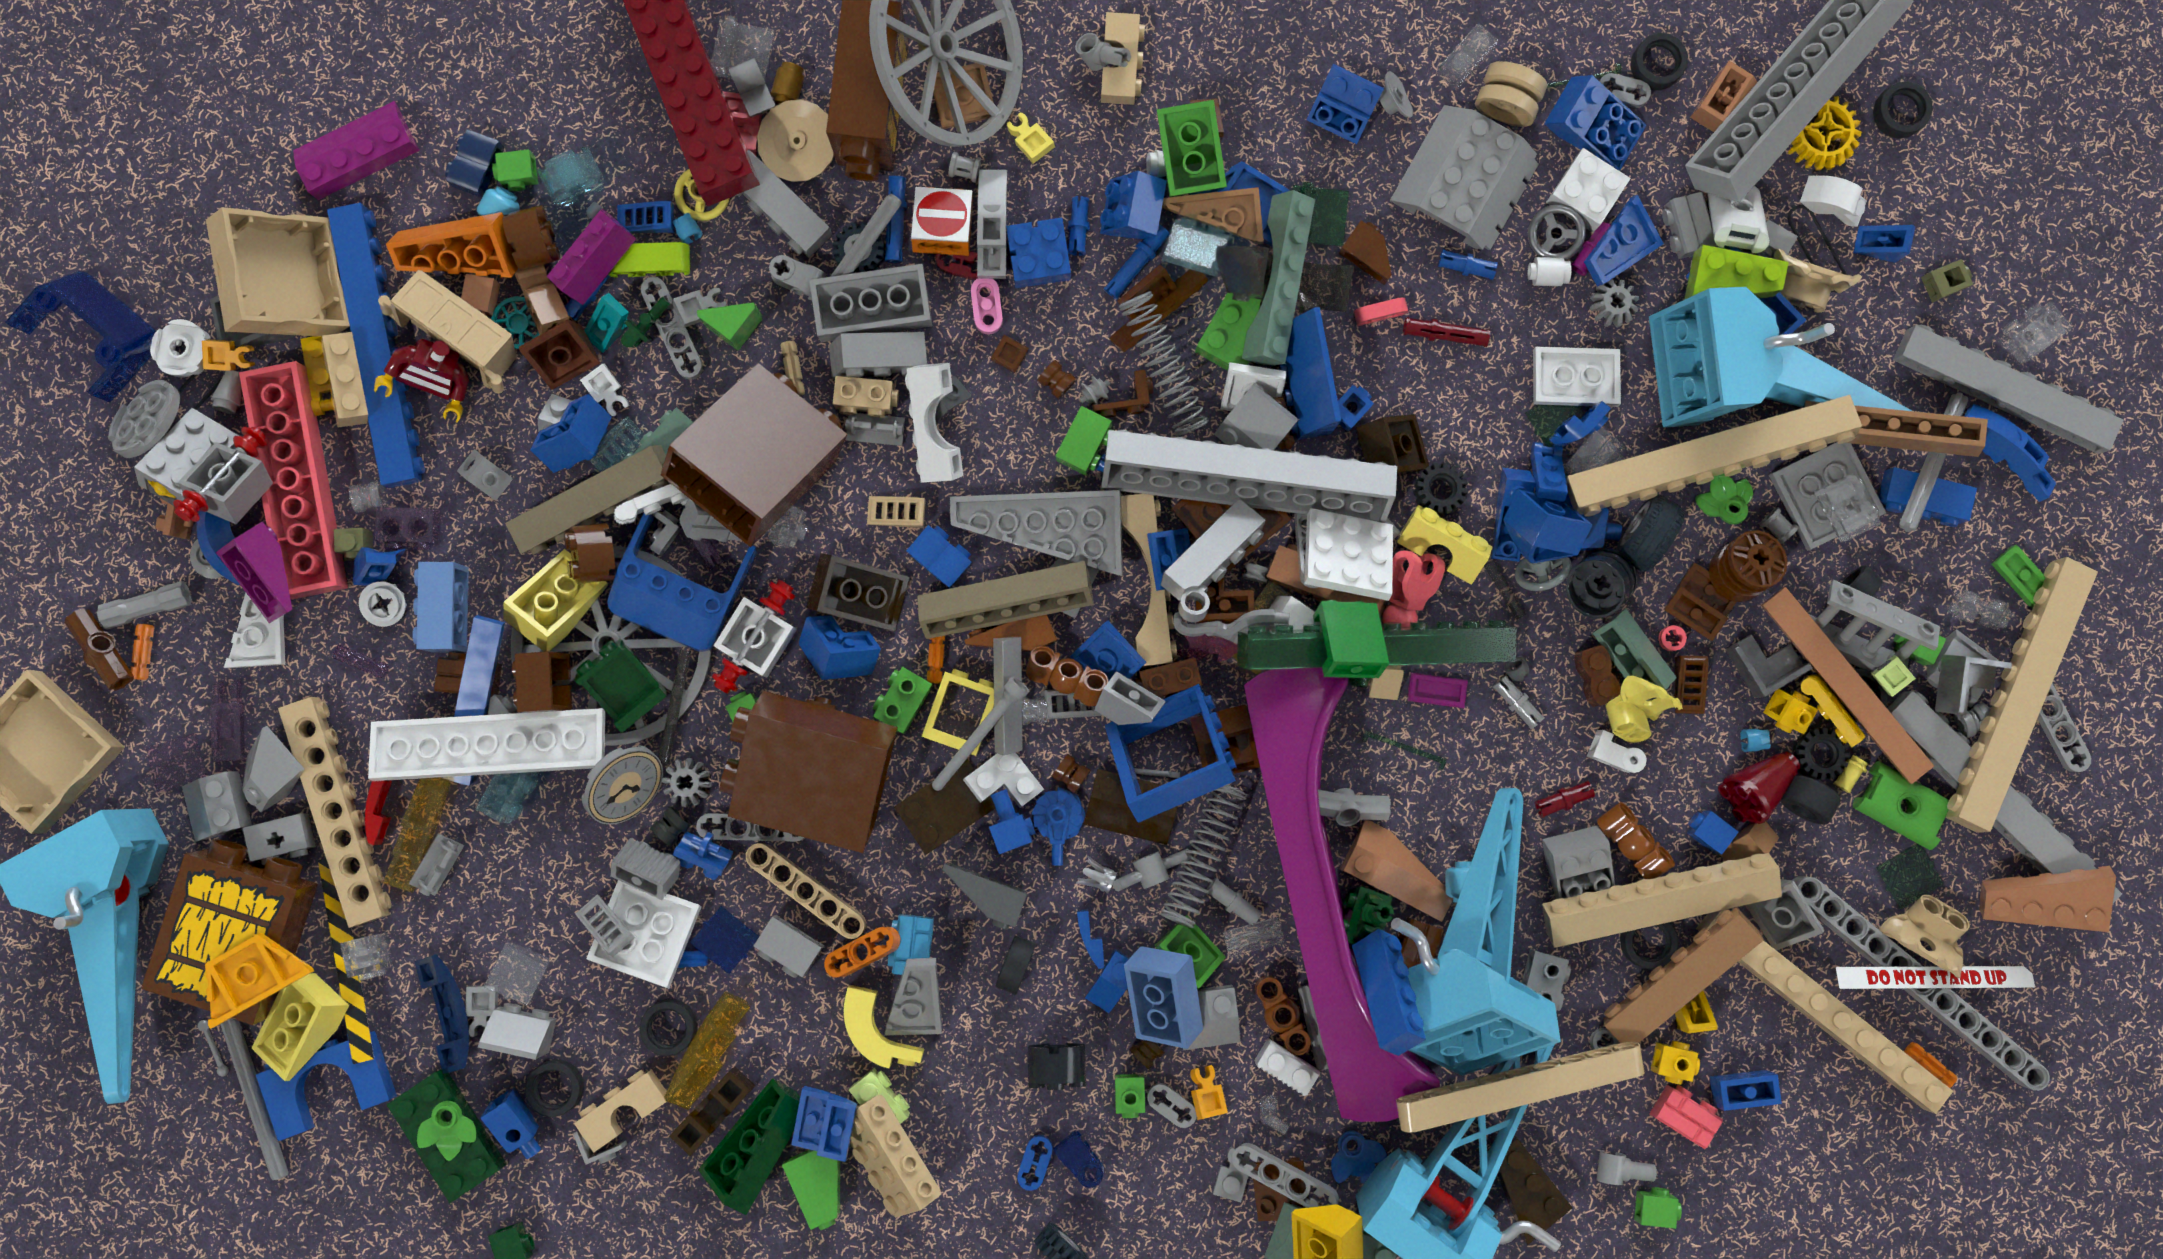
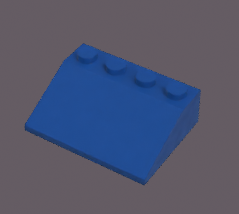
(1310, 378)

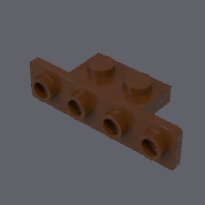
(1166, 295)

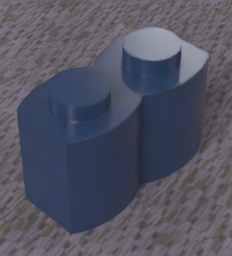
(472, 166)

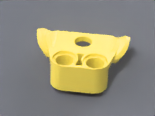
(1630, 710)

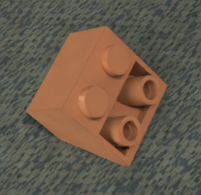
(1723, 95)

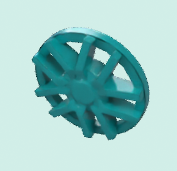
(516, 321)

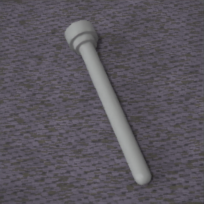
(1014, 691)

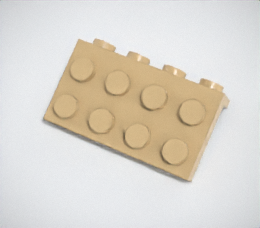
(891, 1159)

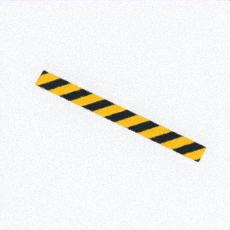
(350, 987)

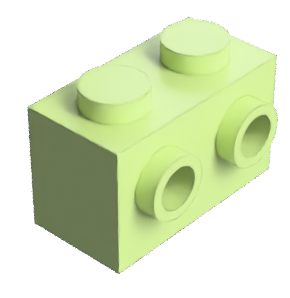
(878, 1084)

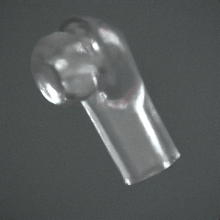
(1268, 1114)

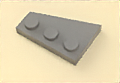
(917, 1000)

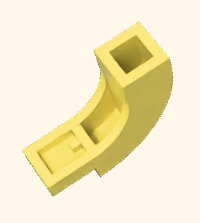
(865, 1035)

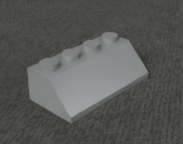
(871, 302)

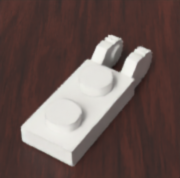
(647, 503)

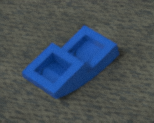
(1093, 945)

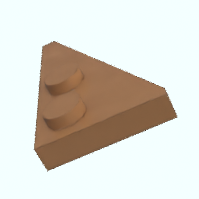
(1231, 210)

